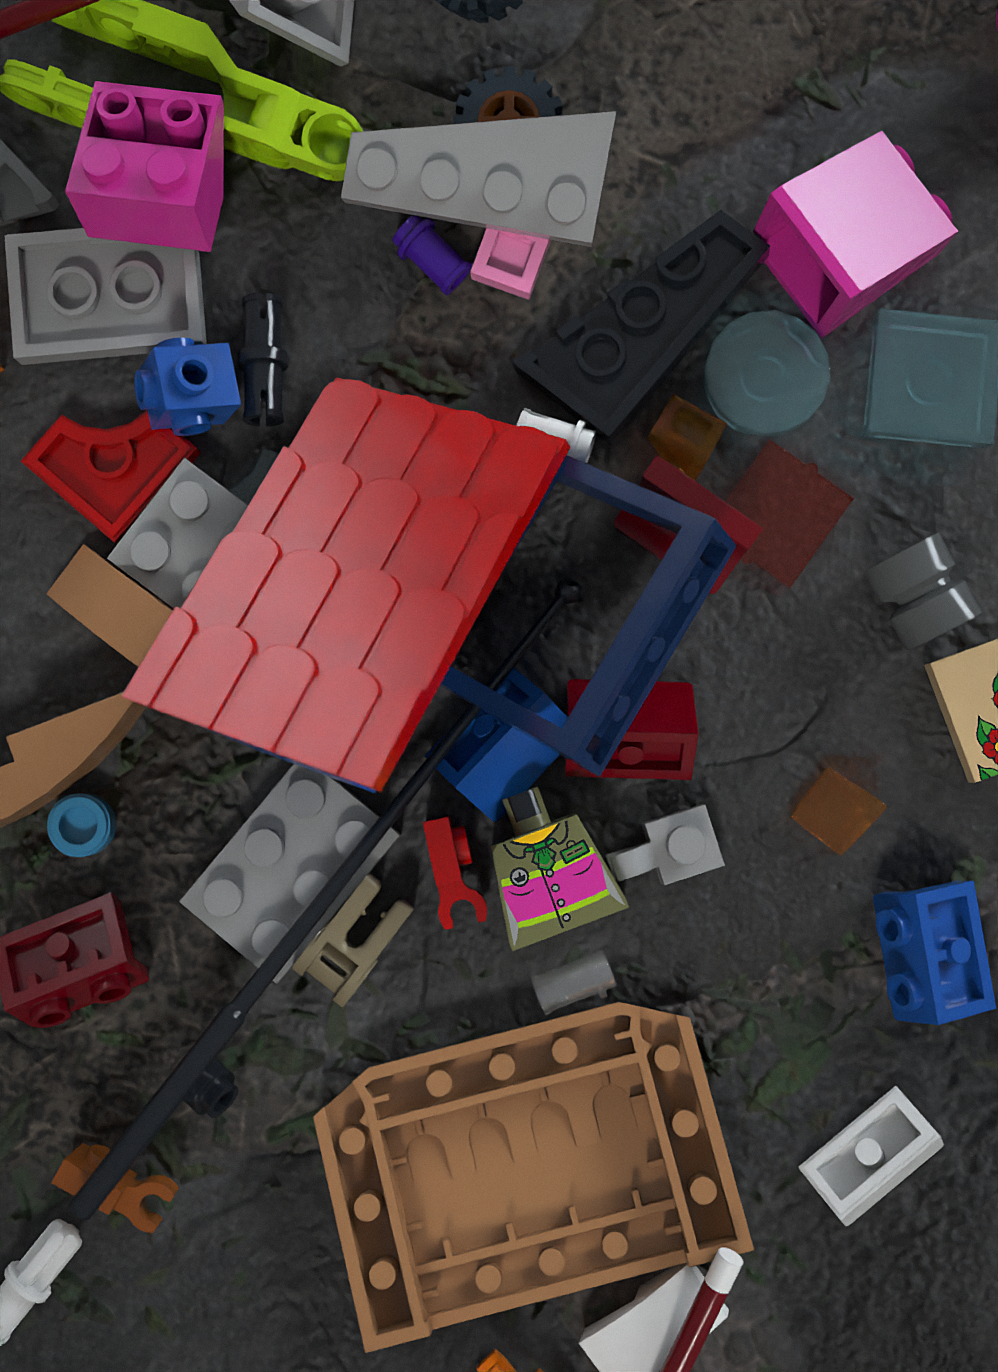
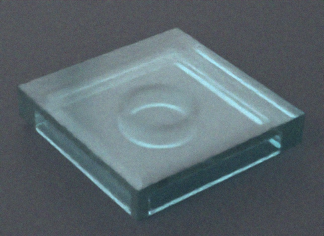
(932, 379)

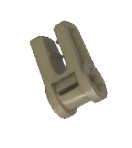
(334, 944)

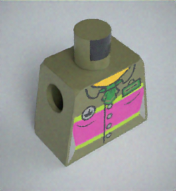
(550, 873)

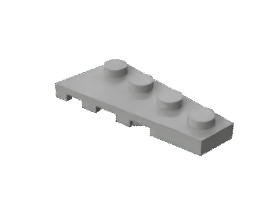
(498, 175)

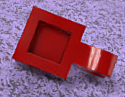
(448, 852)

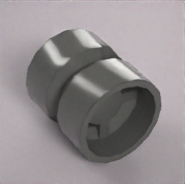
(923, 592)

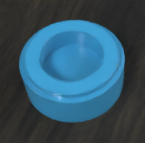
(81, 824)

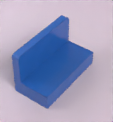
(496, 759)

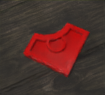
(108, 471)

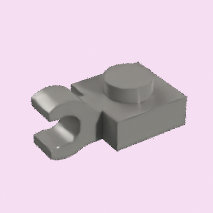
(675, 845)

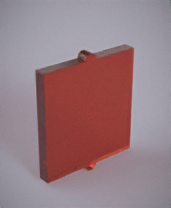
(793, 508)

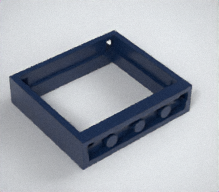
(645, 638)

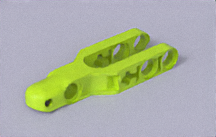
(260, 115)

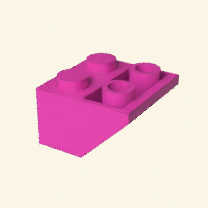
(150, 166)

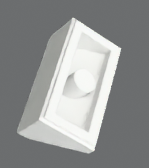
(871, 1156)

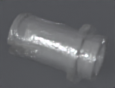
(574, 981)

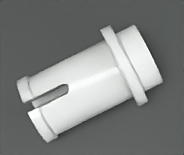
(578, 436)

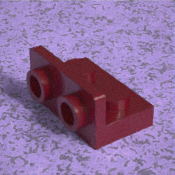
(68, 963)

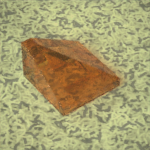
(686, 436)
(837, 811)

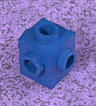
(187, 386)

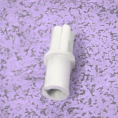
(31, 1277)

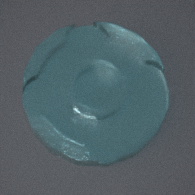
(766, 373)

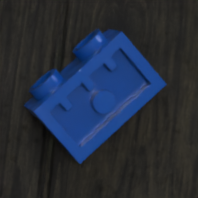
(934, 953)

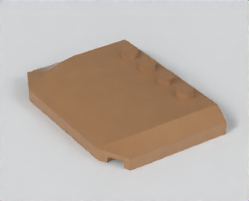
(526, 1169)

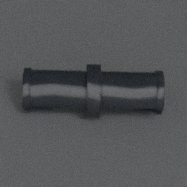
(262, 360)

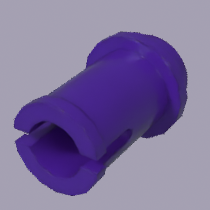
(431, 253)

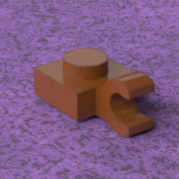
(126, 1197)

